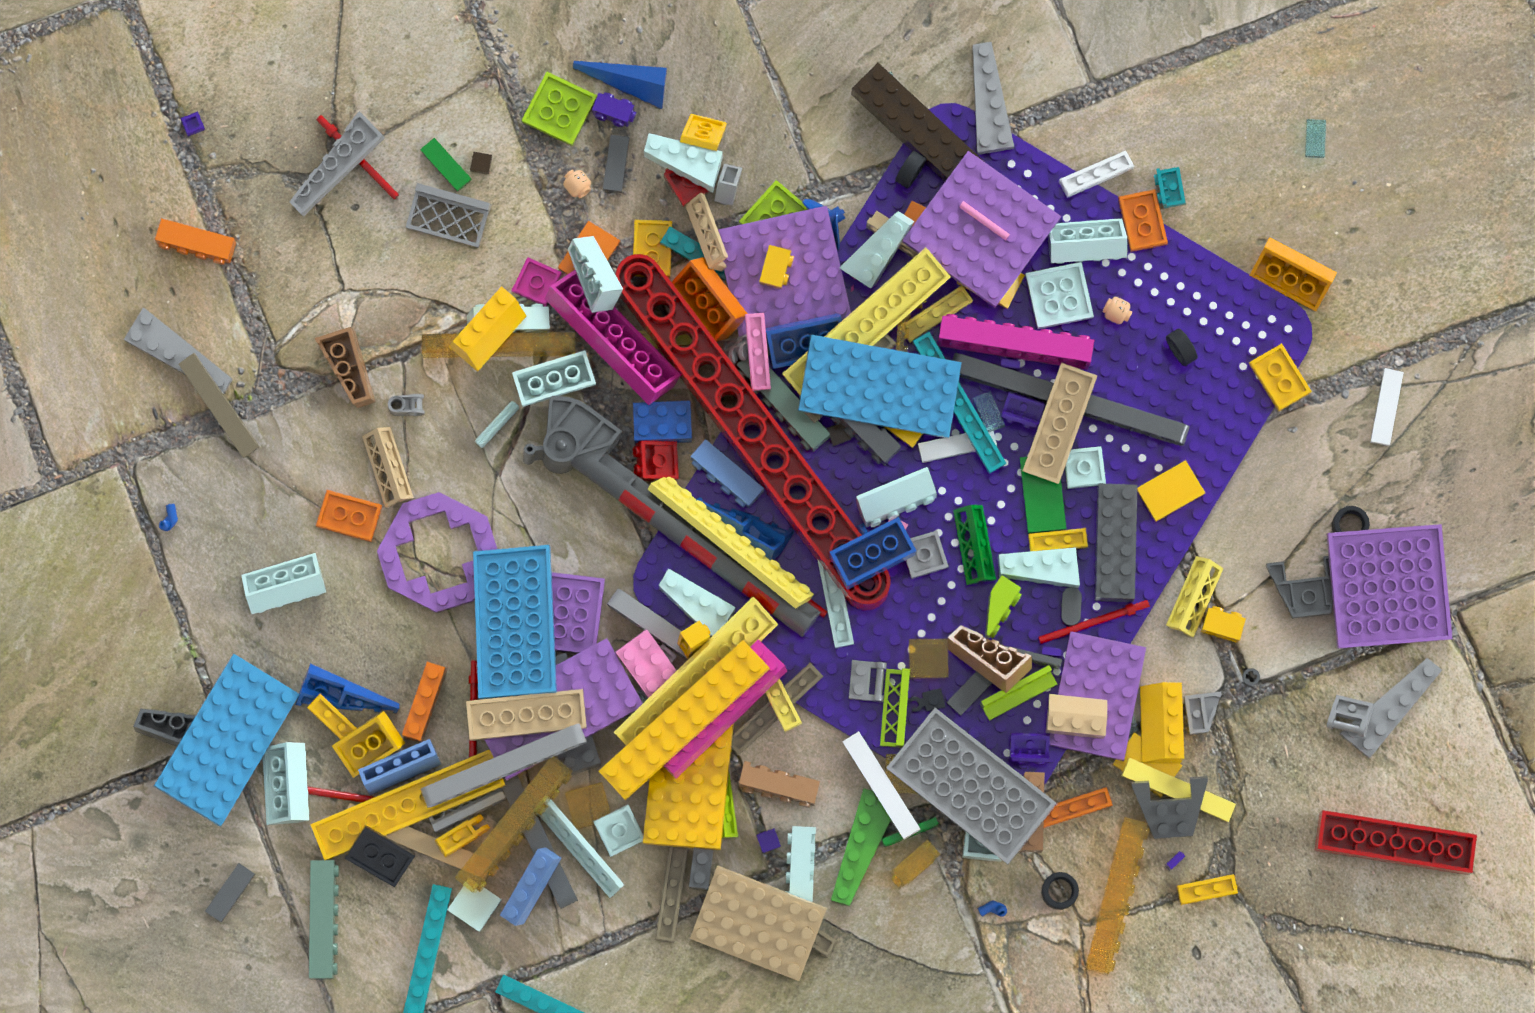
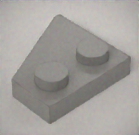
(1200, 711)

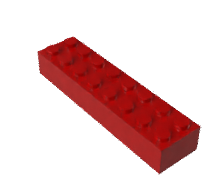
(1395, 842)

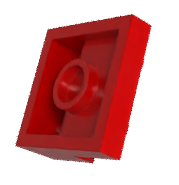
(682, 187)
(656, 460)

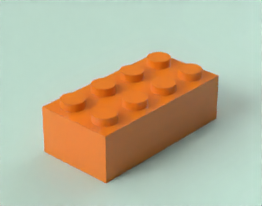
(709, 299)

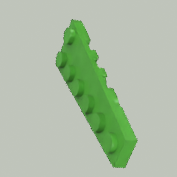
(864, 839)

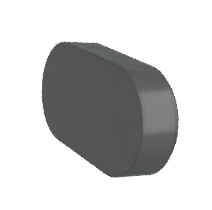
(1071, 606)

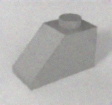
(728, 184)

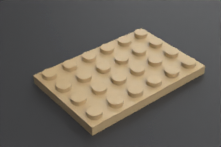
(758, 923)

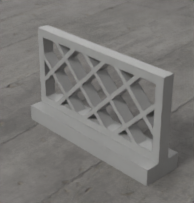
(452, 199)
(467, 811)

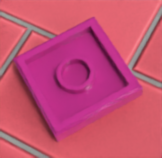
(535, 281)

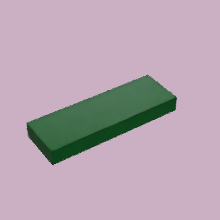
(446, 164)
(924, 826)

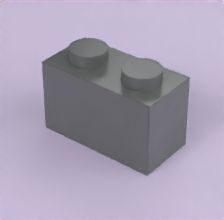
(701, 869)

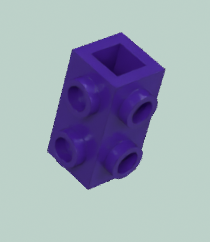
(609, 108)

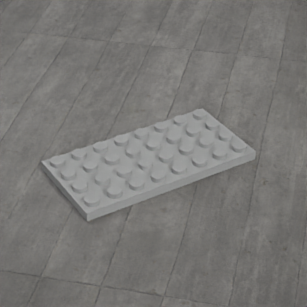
(971, 786)

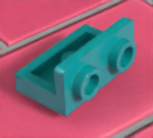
(1171, 187)

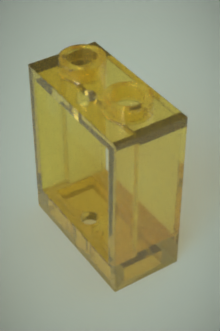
(914, 864)

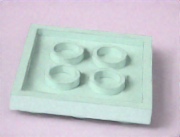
(1059, 295)

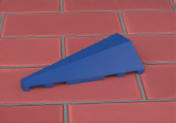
(640, 81)
(762, 535)
(341, 692)

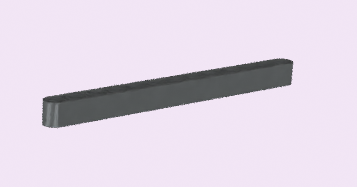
(1097, 407)

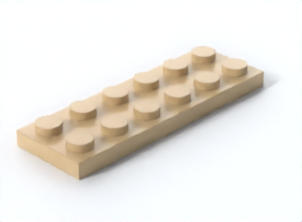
(1059, 423)
(525, 714)

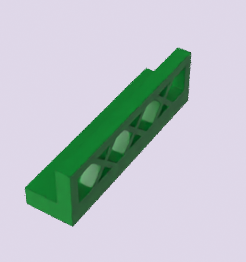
(978, 543)

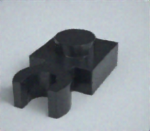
(930, 700)

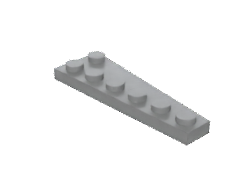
(991, 117)
(347, 153)
(165, 345)
(1393, 707)

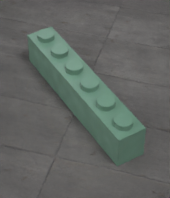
(786, 409)
(322, 919)

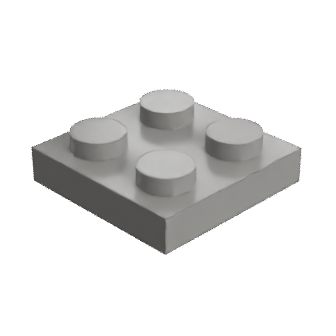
(928, 557)

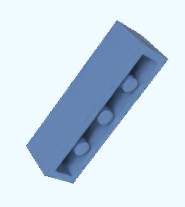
(727, 474)
(399, 767)
(530, 886)

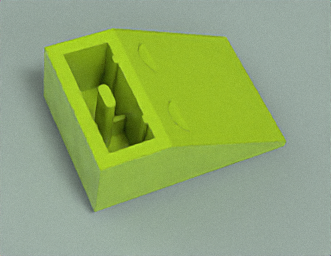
(1002, 596)

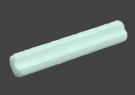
(497, 424)

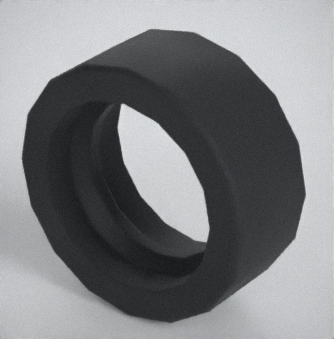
(910, 169)
(1181, 347)
(1350, 510)
(1060, 905)

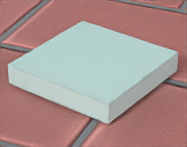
(1085, 468)
(619, 830)
(474, 907)

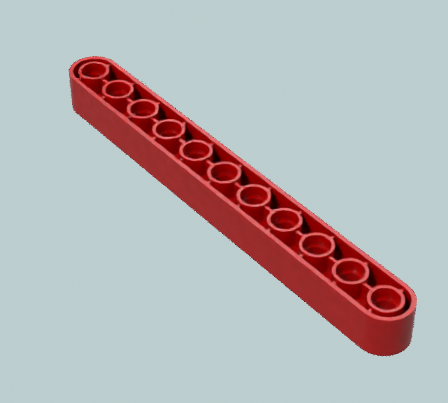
(746, 412)

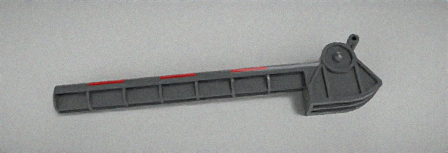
(584, 441)

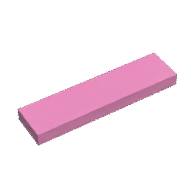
(757, 351)

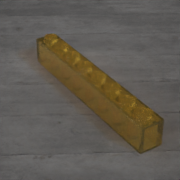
(514, 346)
(514, 824)
(1116, 896)

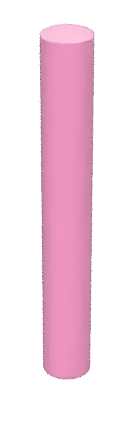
(985, 221)

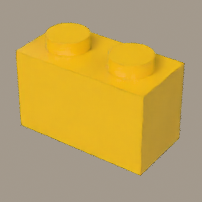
(775, 267)
(1223, 624)
(693, 638)

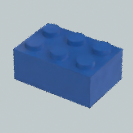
(662, 421)

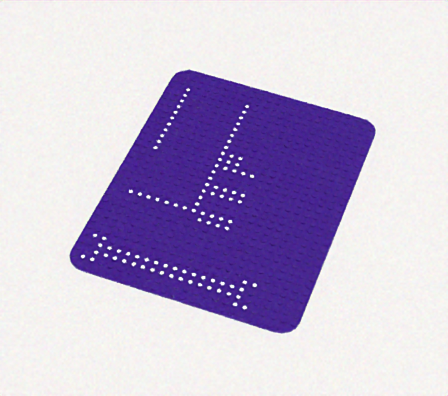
(1217, 396)

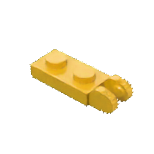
(460, 836)

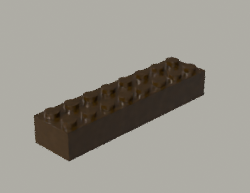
(910, 121)

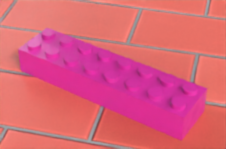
(614, 340)
(1015, 342)
(717, 727)

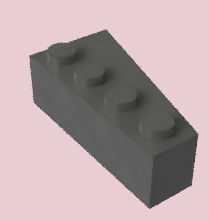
(871, 438)
(163, 725)

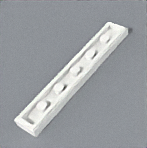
(881, 785)

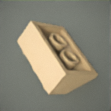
(1076, 716)

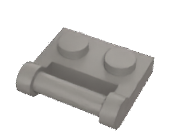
(861, 679)
(1352, 710)

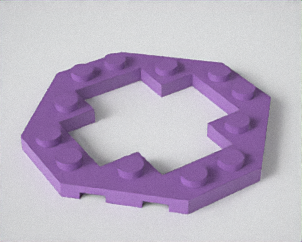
(400, 534)

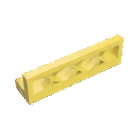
(1192, 593)

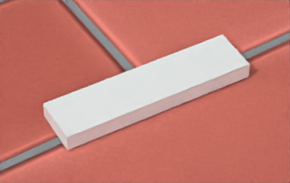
(1096, 174)
(1386, 407)
(947, 447)

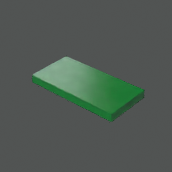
(1042, 503)

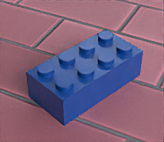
(791, 340)
(872, 553)

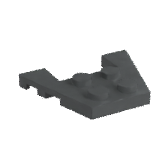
(1303, 596)
(1171, 816)

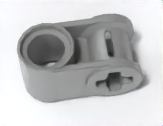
(408, 405)

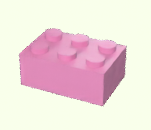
(646, 662)

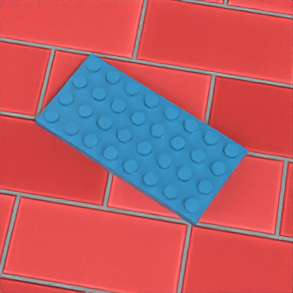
(879, 386)
(514, 622)
(226, 740)

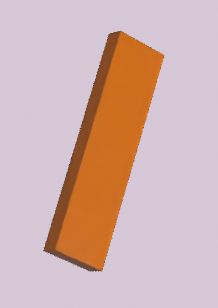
(1078, 807)

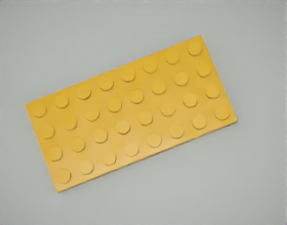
(692, 806)

